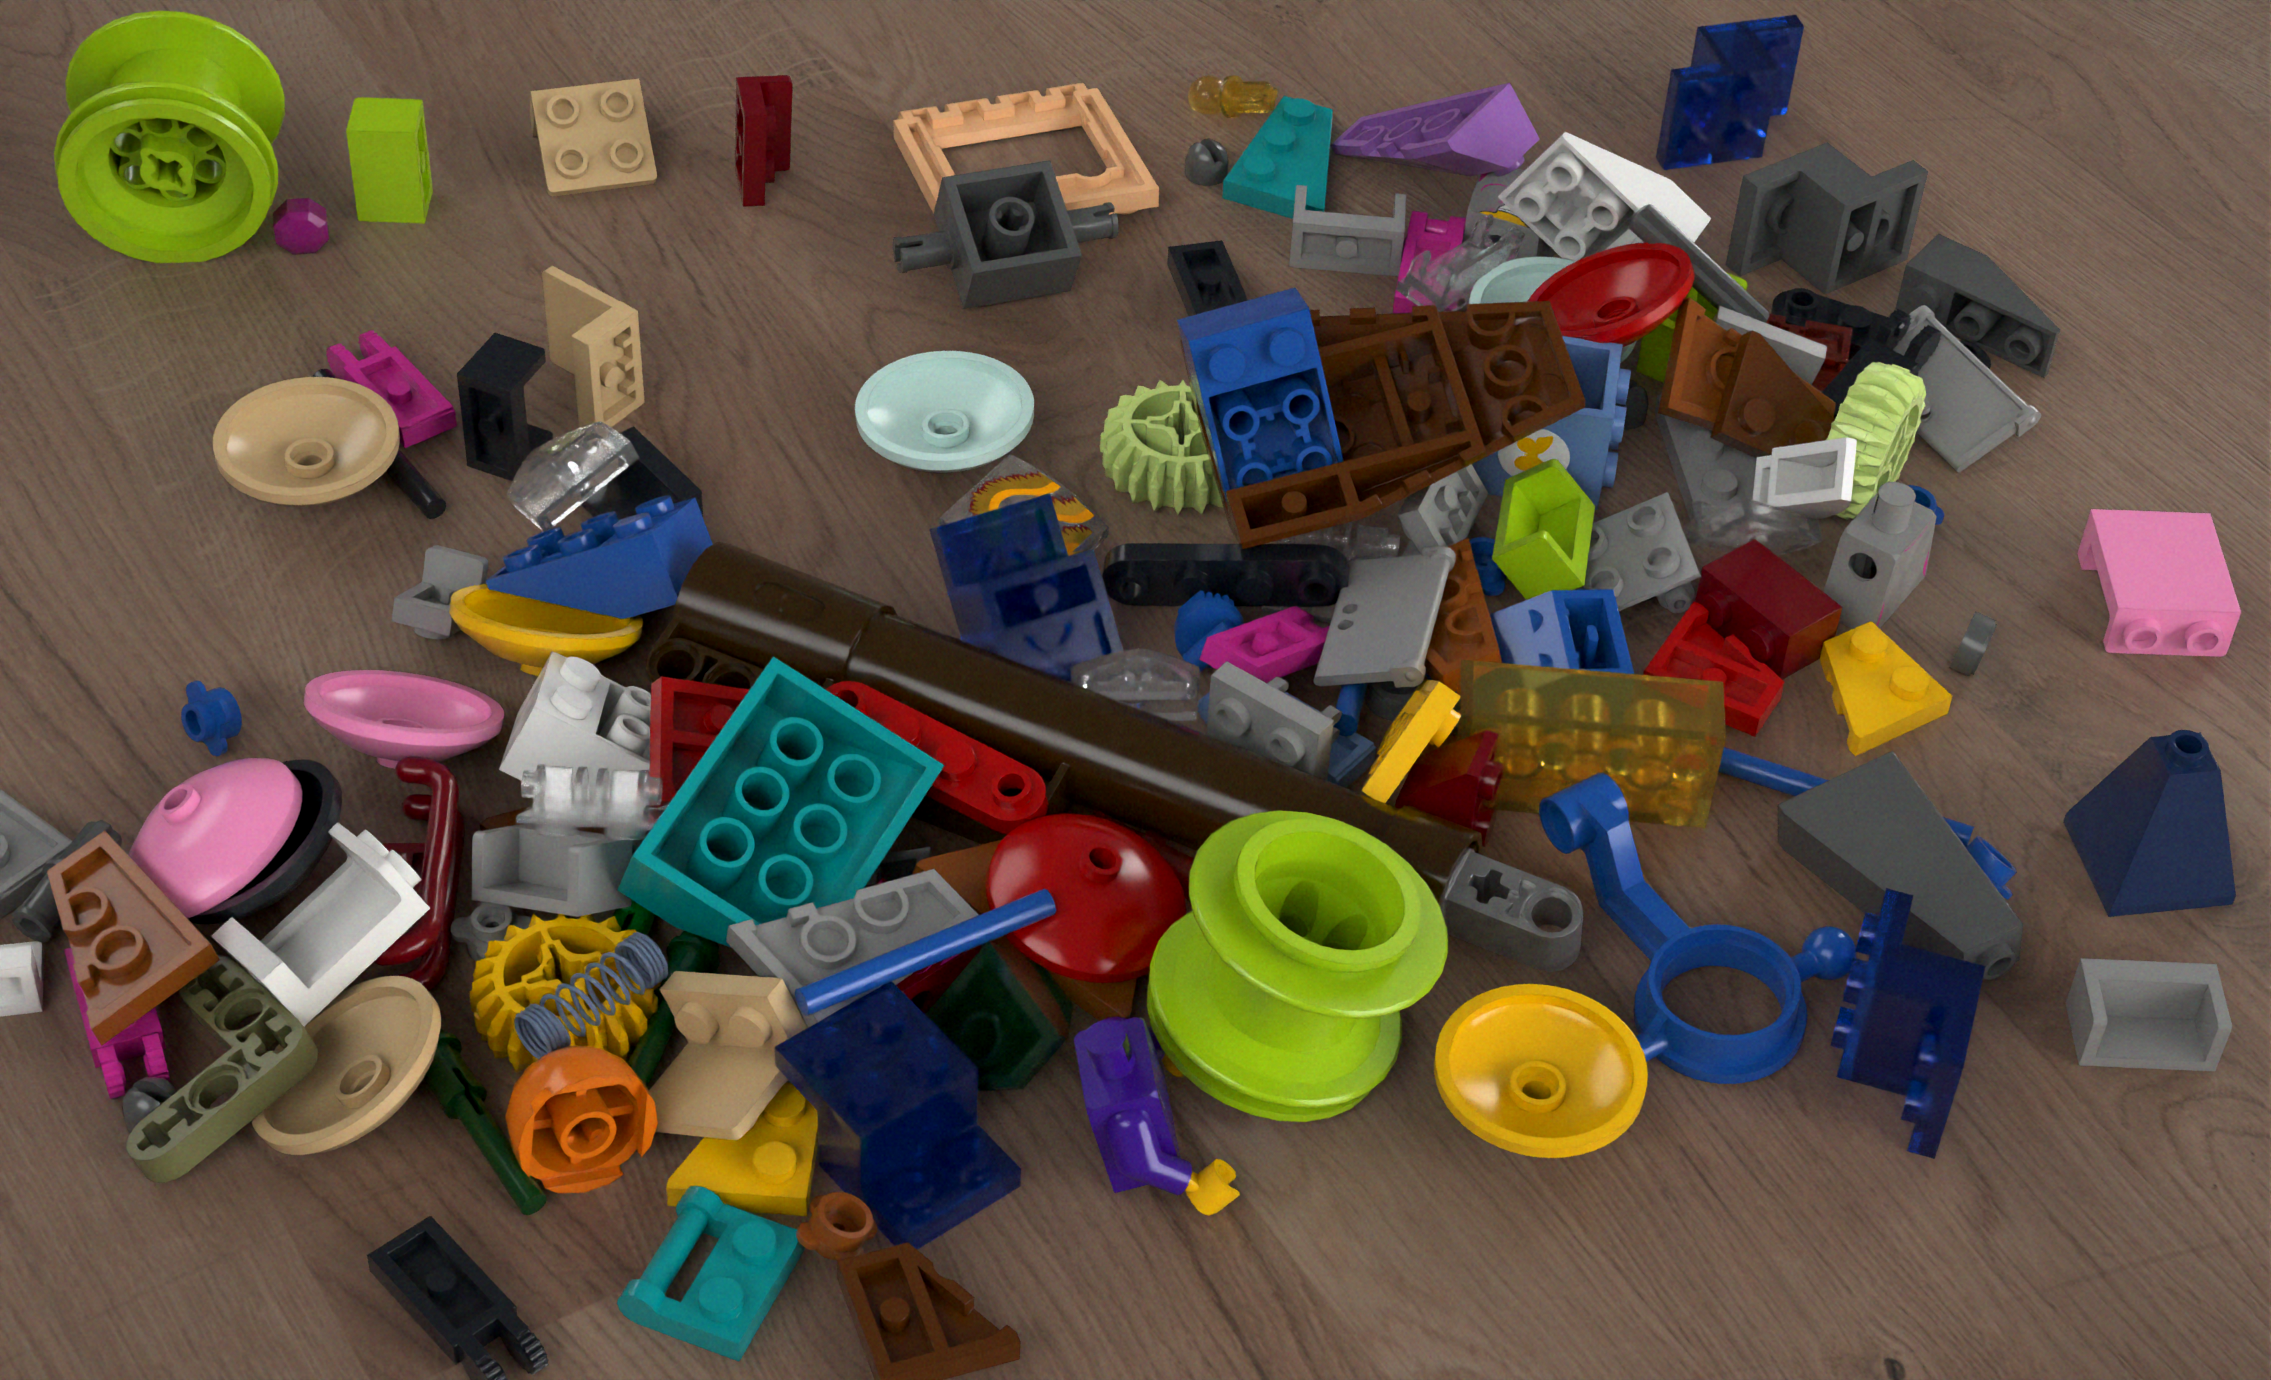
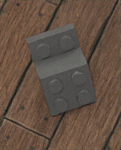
(1825, 217)

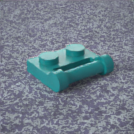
(732, 1286)

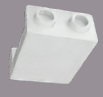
(333, 930)

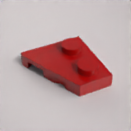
(1702, 654)

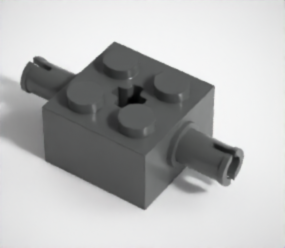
(1006, 235)

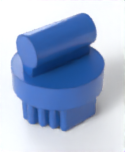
(1201, 618)

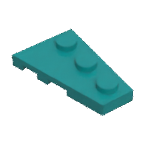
(1284, 153)

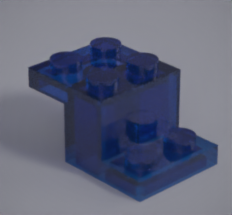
(1726, 96)
(1022, 588)
(1907, 1021)
(898, 1116)

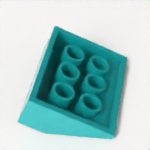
(779, 811)

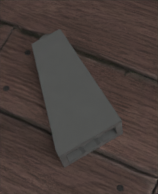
(1883, 833)

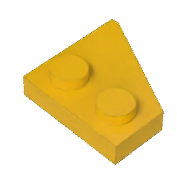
(1879, 687)
(765, 1168)

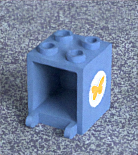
(1579, 439)

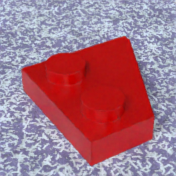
(684, 725)

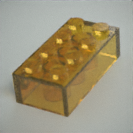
(1564, 725)

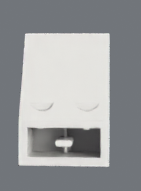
(1586, 196)
(578, 721)

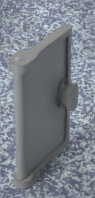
(1964, 399)
(1385, 620)

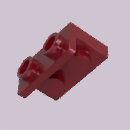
(761, 133)

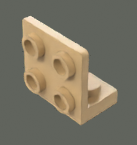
(593, 137)
(597, 343)
(729, 1060)

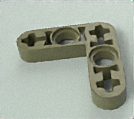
(164, 1140)

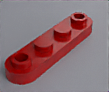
(972, 771)

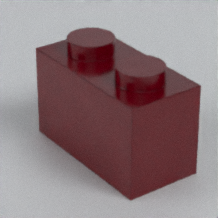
(1768, 607)

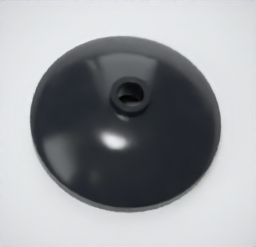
(298, 855)

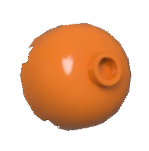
(579, 1118)

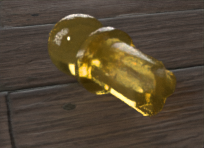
(1231, 96)

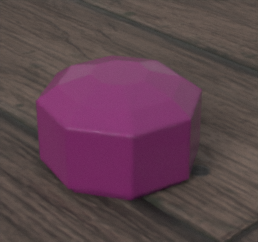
(300, 226)

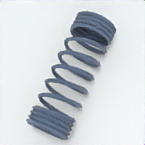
(641, 960)

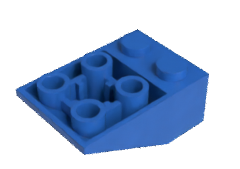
(1261, 389)
(611, 563)
(1564, 632)

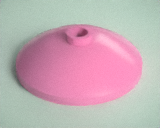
(402, 714)
(218, 831)

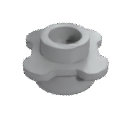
(485, 924)

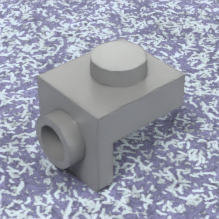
(428, 602)

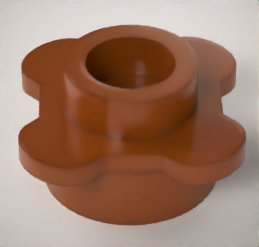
(837, 1226)

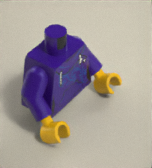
(1134, 1117)

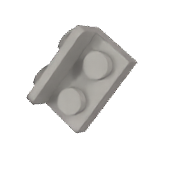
(1442, 511)

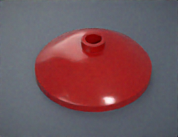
(1618, 292)
(1107, 890)

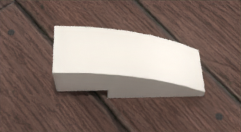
(1807, 477)

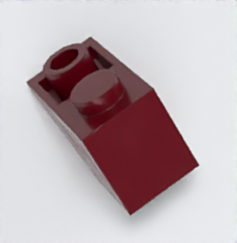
(1457, 782)

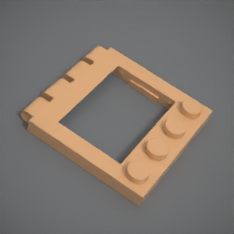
(1125, 182)

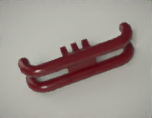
(437, 866)

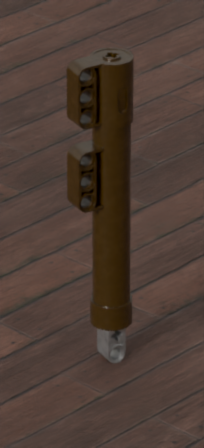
(1083, 744)

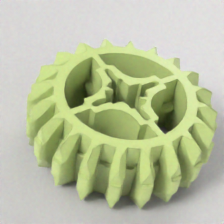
(1884, 417)
(1158, 450)

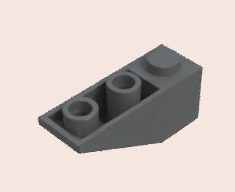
(1978, 304)

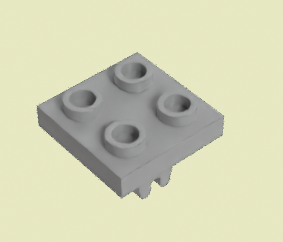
(1269, 721)

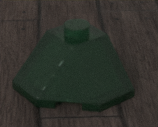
(1004, 1016)

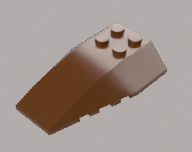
(1412, 407)

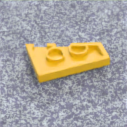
(1422, 720)

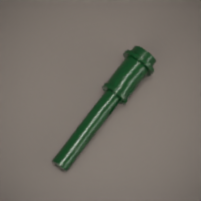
(685, 954)
(464, 1099)

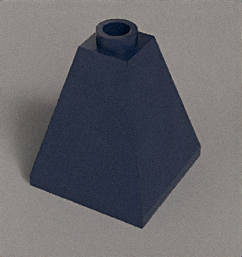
(2157, 830)

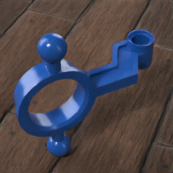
(1596, 820)

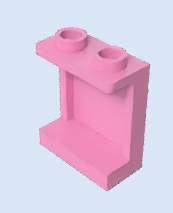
(2161, 582)

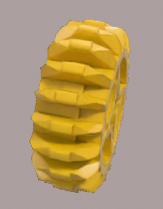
(534, 964)

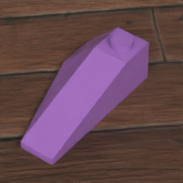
(1451, 135)

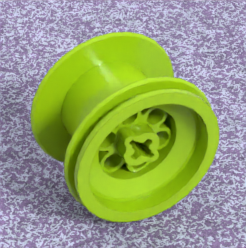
(131, 146)
(1294, 965)

